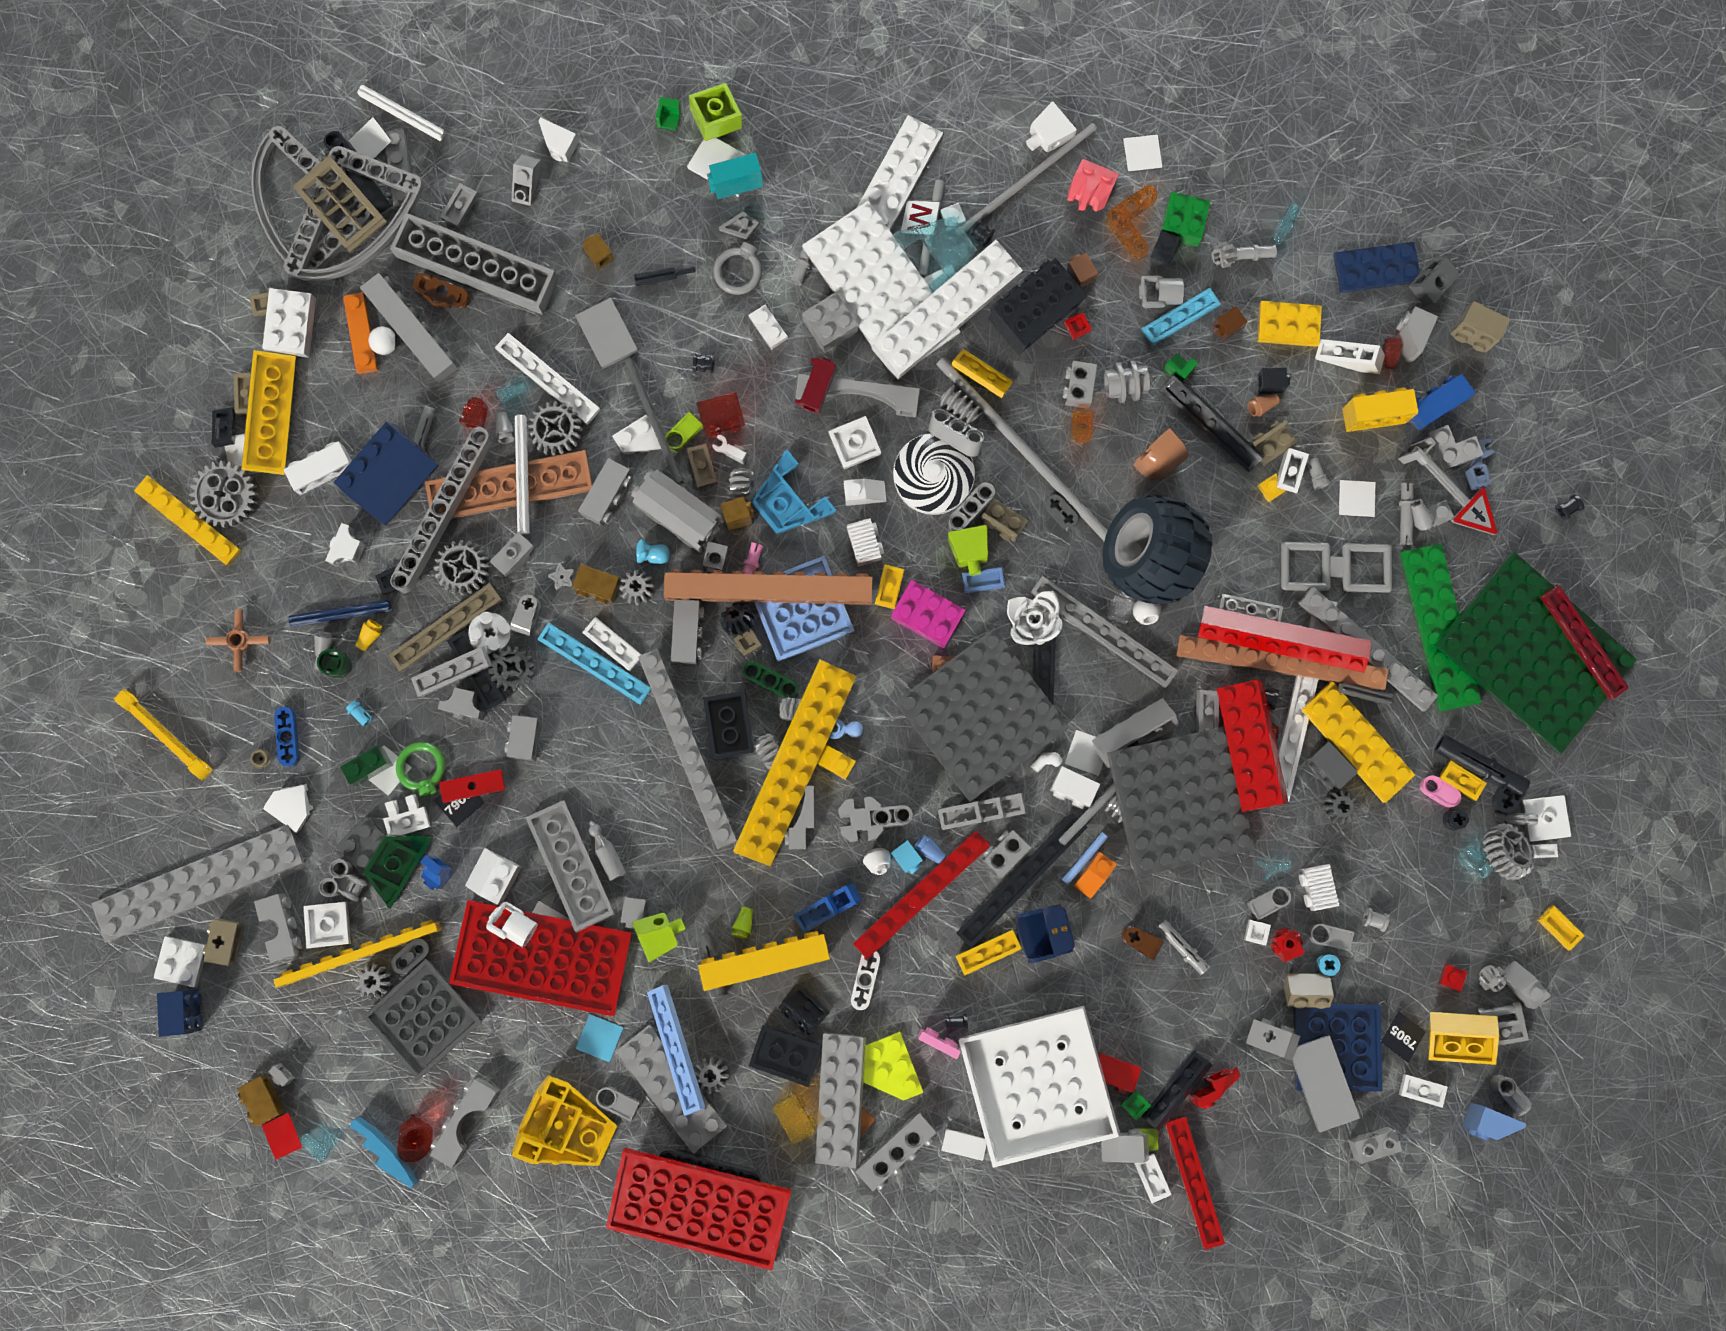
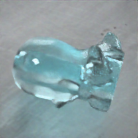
(1472, 861)

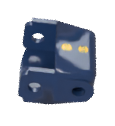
(1045, 933)

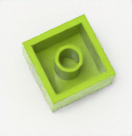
(715, 111)

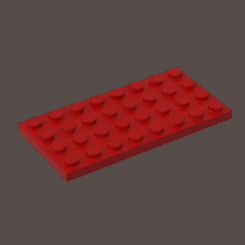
(553, 968)
(698, 1208)

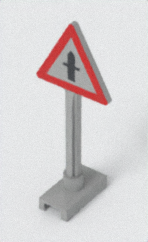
(1475, 511)

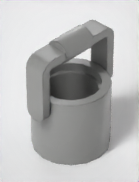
(1167, 291)

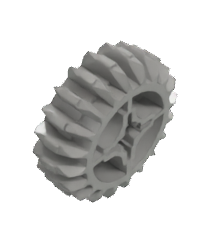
(550, 435)
(446, 561)
(1508, 851)

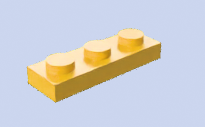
(982, 373)
(988, 952)

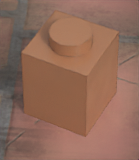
(1082, 269)

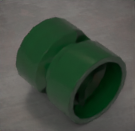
(334, 663)

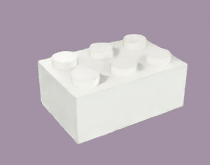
(289, 322)

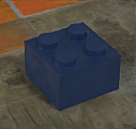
(179, 1012)

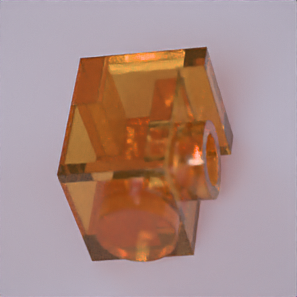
(1081, 418)

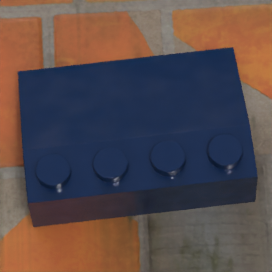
(386, 473)

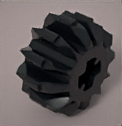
(737, 619)

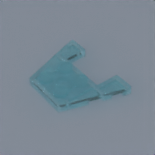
(945, 243)

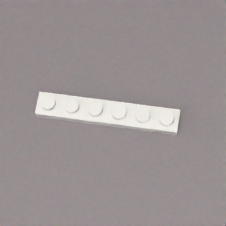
(547, 378)

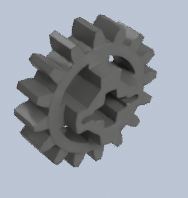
(517, 674)

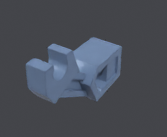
(1483, 480)

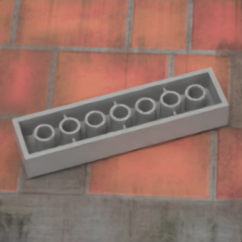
(474, 263)

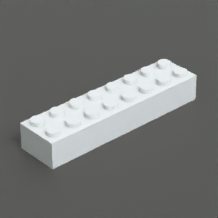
(946, 309)

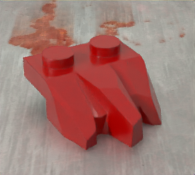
(1216, 1086)

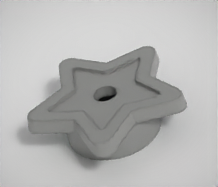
(566, 581)

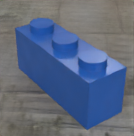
(1442, 400)

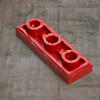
(460, 788)

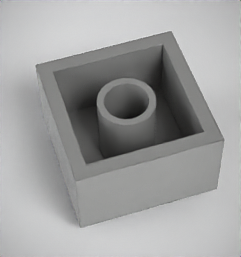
(830, 322)

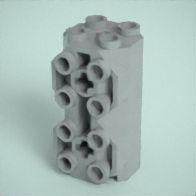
(677, 510)

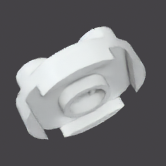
(485, 622)

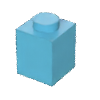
(907, 857)

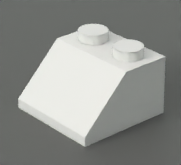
(493, 877)

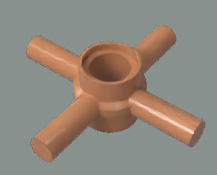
(245, 642)

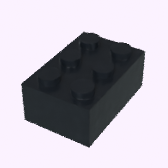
(729, 725)

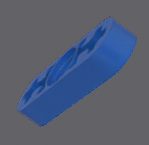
(291, 720)

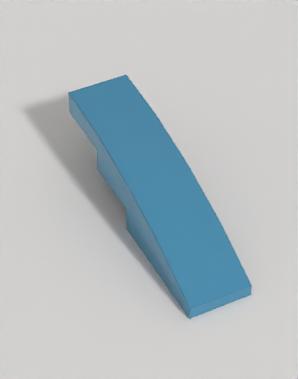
(382, 1147)

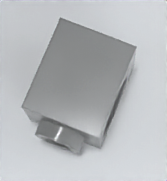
(715, 549)
(633, 910)

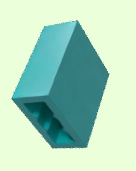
(735, 176)

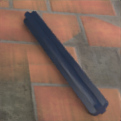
(339, 613)

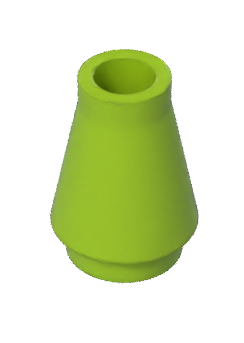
(743, 923)

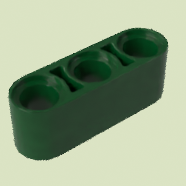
(763, 673)

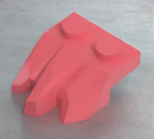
(1092, 185)

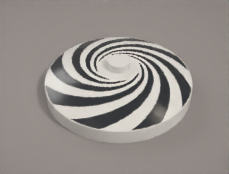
(933, 475)

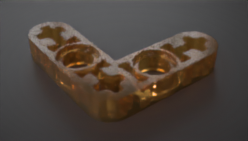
(1125, 217)

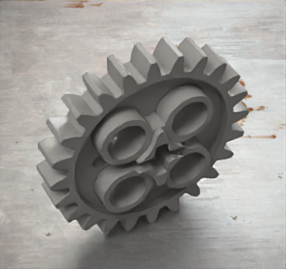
(241, 498)

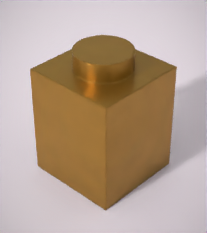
(597, 251)

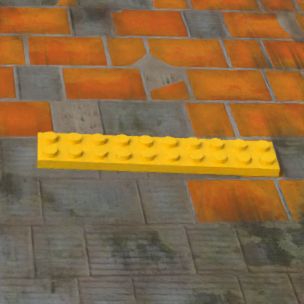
(794, 763)

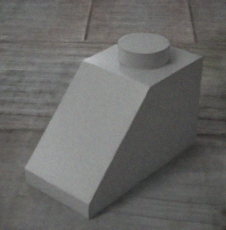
(1525, 986)

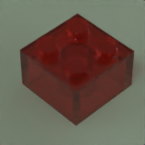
(721, 414)

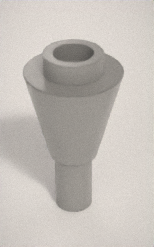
(322, 642)

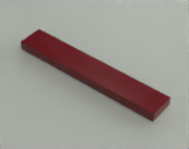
(1584, 642)

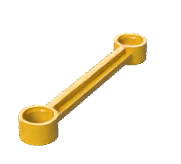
(131, 704)

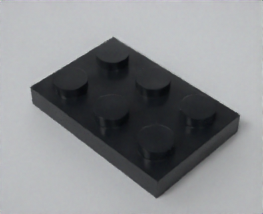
(785, 1055)

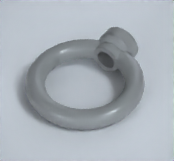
(746, 251)

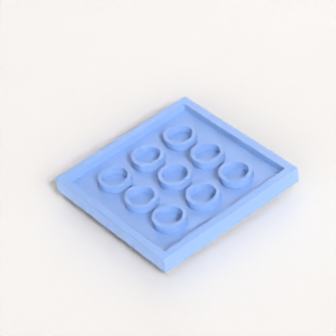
(803, 626)

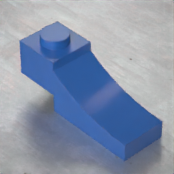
(435, 872)
(827, 907)

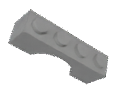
(451, 1145)

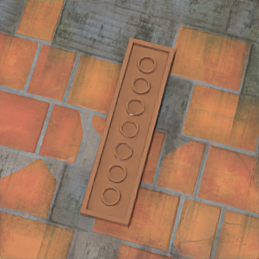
(496, 487)

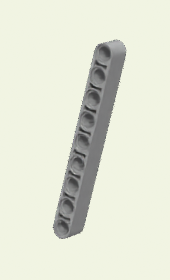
(441, 520)

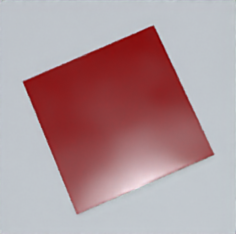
(282, 1136)

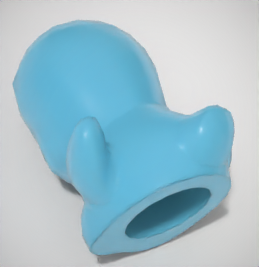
(653, 553)

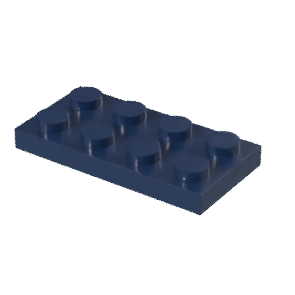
(1376, 267)

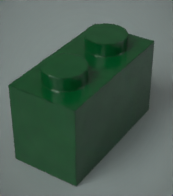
(366, 766)

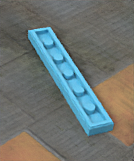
(594, 663)

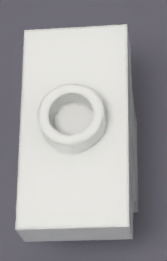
(344, 547)

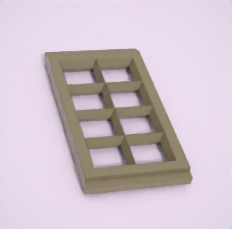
(364, 232)

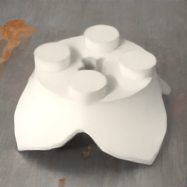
(1022, 613)

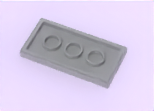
(1324, 1084)

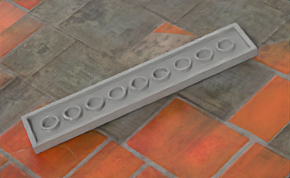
(197, 883)

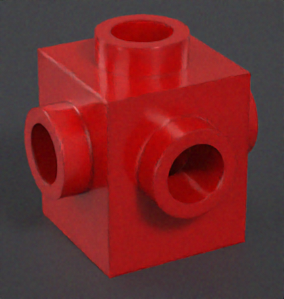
(1293, 946)

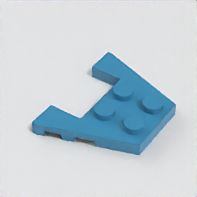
(781, 505)

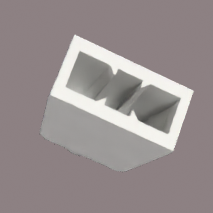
(1050, 129)

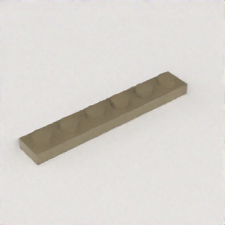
(445, 628)

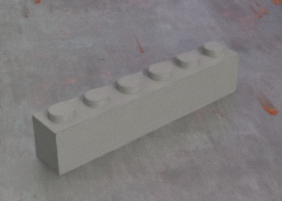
(407, 326)

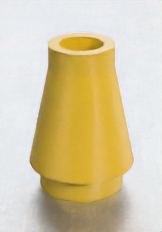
(369, 633)

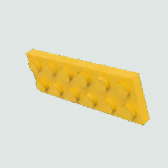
(268, 412)
(1358, 742)

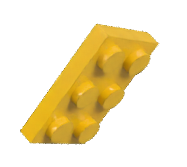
(1289, 323)

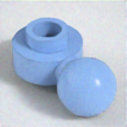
(853, 729)

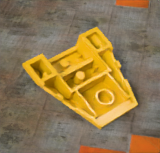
(562, 1127)

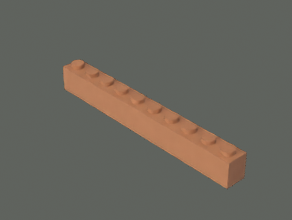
(768, 588)

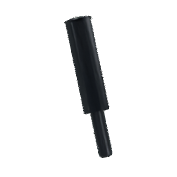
(661, 275)

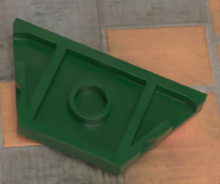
(394, 863)

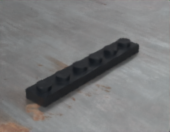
(1212, 422)

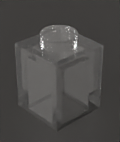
(1119, 610)

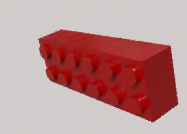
(1252, 745)

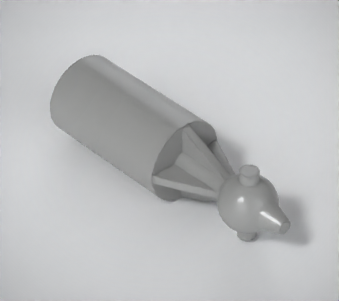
(606, 854)

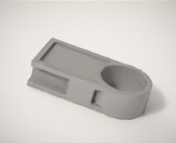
(1264, 904)
(1336, 937)
(622, 1106)

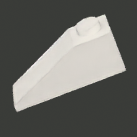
(1351, 355)

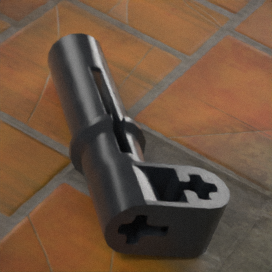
(1508, 779)

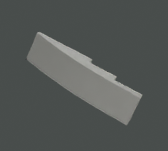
(982, 811)

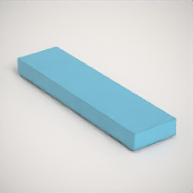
(1181, 316)

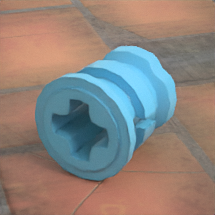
(1334, 964)

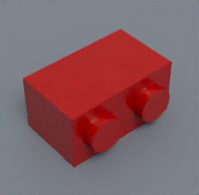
(1119, 1073)

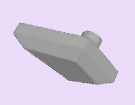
(740, 226)

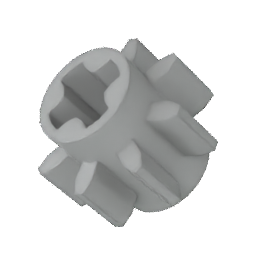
(1224, 254)
(1492, 978)

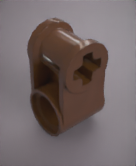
(1145, 942)

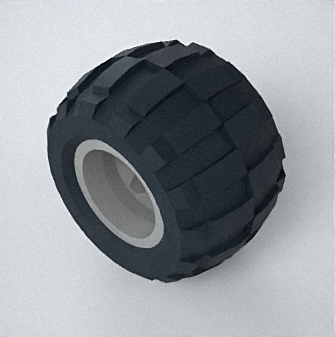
(1157, 549)

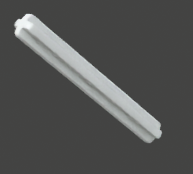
(401, 112)

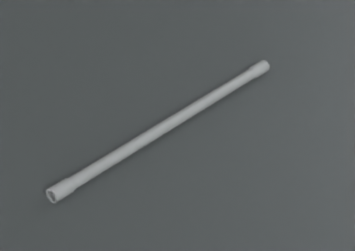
(952, 373)

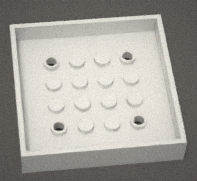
(1039, 1086)

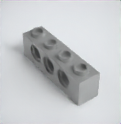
(876, 1179)

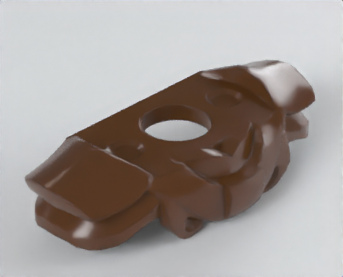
(428, 285)

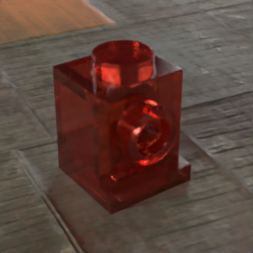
(474, 413)

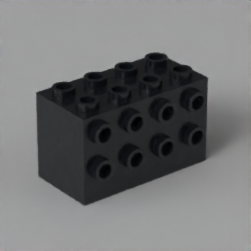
(1036, 305)

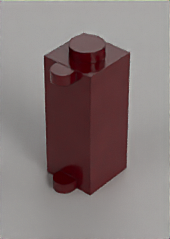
(817, 385)

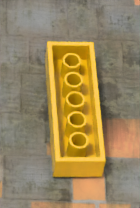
(763, 962)

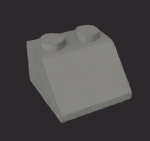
(1414, 332)

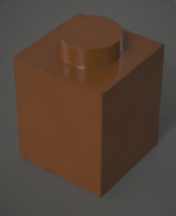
(1229, 323)

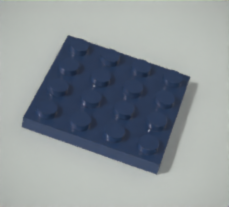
(1355, 1037)

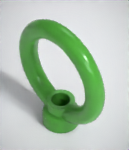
(425, 787)

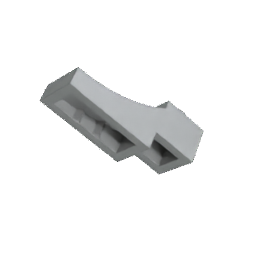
(797, 835)

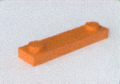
(359, 332)

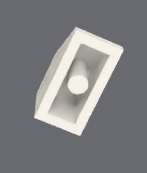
(558, 140)
(1291, 470)
(864, 491)

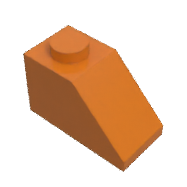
(1095, 874)

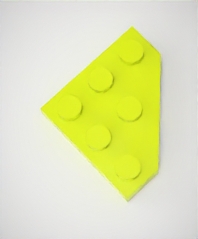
(890, 1068)

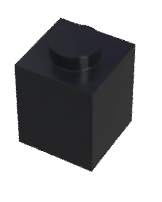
(1165, 247)
(1273, 380)

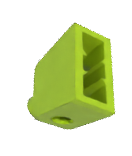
(969, 548)
(657, 934)

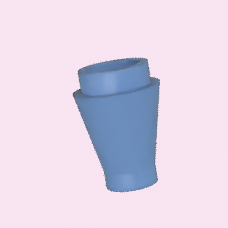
(929, 849)

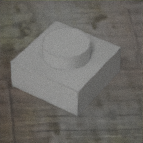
(1441, 513)
(281, 1075)

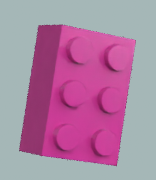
(927, 614)

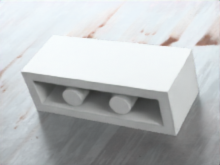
(317, 467)

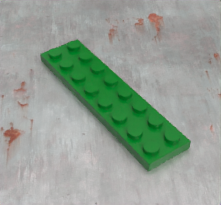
(1434, 613)

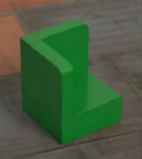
(668, 113)
(1180, 366)

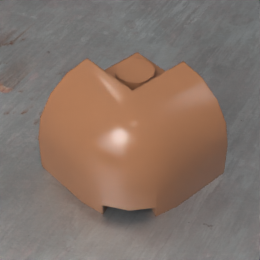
(1162, 457)

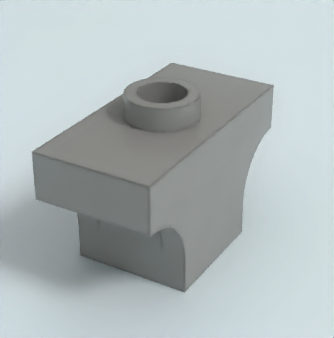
(513, 555)
(462, 705)

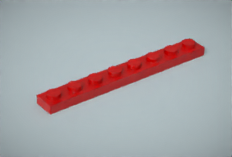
(921, 895)

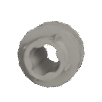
(1128, 381)

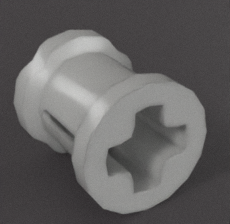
(1375, 919)

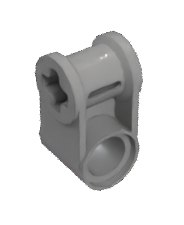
(526, 617)

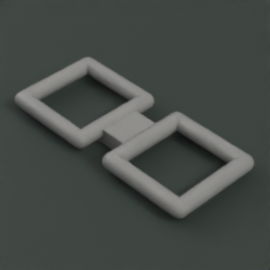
(1336, 566)

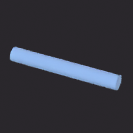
(1084, 858)

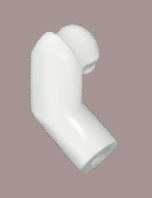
(1047, 758)

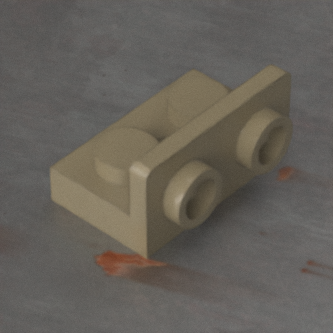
(1274, 442)
(1004, 521)

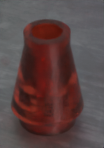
(1392, 349)

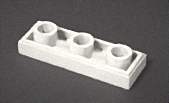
(1241, 605)

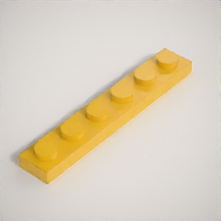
(188, 520)

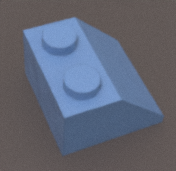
(1490, 1123)

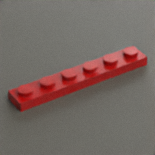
(1194, 1183)

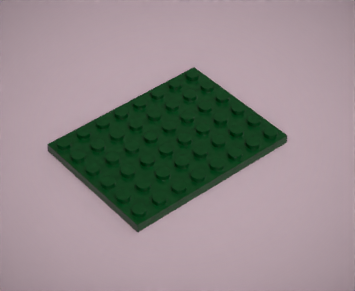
(1524, 657)

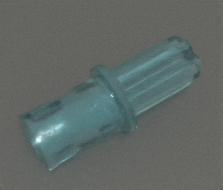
(1286, 223)

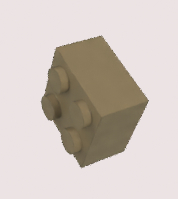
(1480, 327)

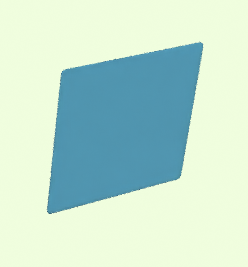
(599, 1038)

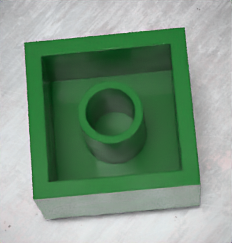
(1185, 218)

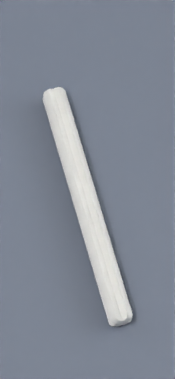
(522, 474)

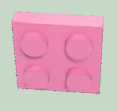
(931, 1038)

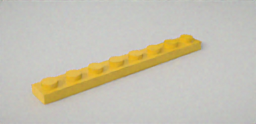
(348, 955)

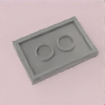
(606, 333)

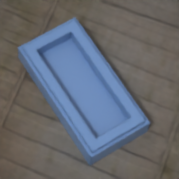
(987, 580)

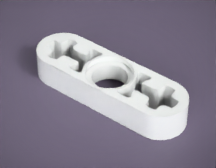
(867, 996)

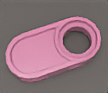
(1444, 793)

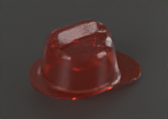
(414, 1139)

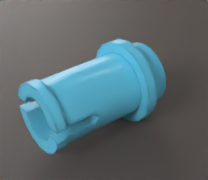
(359, 713)

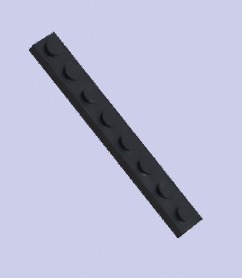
(1017, 883)

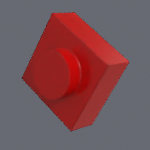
(1078, 326)
(1452, 977)

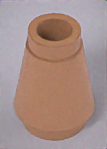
(1262, 404)

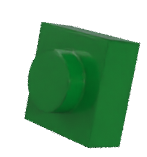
(1135, 1105)

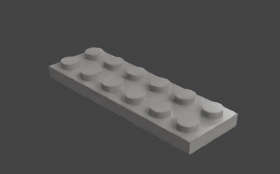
(570, 866)
(649, 1065)
(840, 1100)

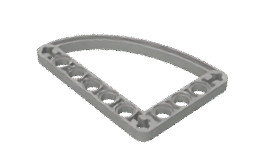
(257, 183)
(378, 244)

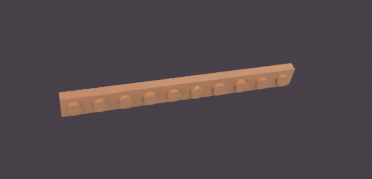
(1245, 657)

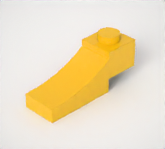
(836, 762)

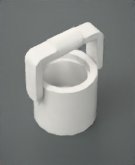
(517, 927)

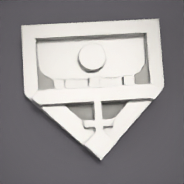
(290, 806)

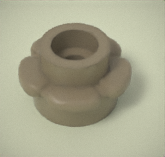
(265, 754)

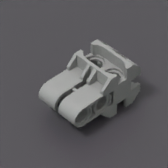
(865, 818)

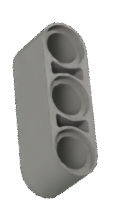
(956, 432)
(975, 499)

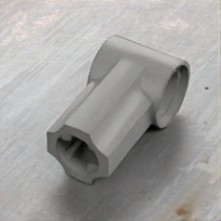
(1511, 1094)

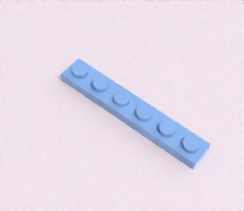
(676, 1050)

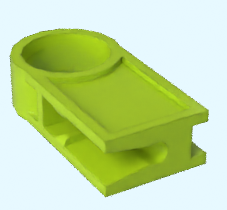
(688, 428)

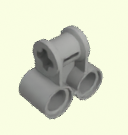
(345, 884)

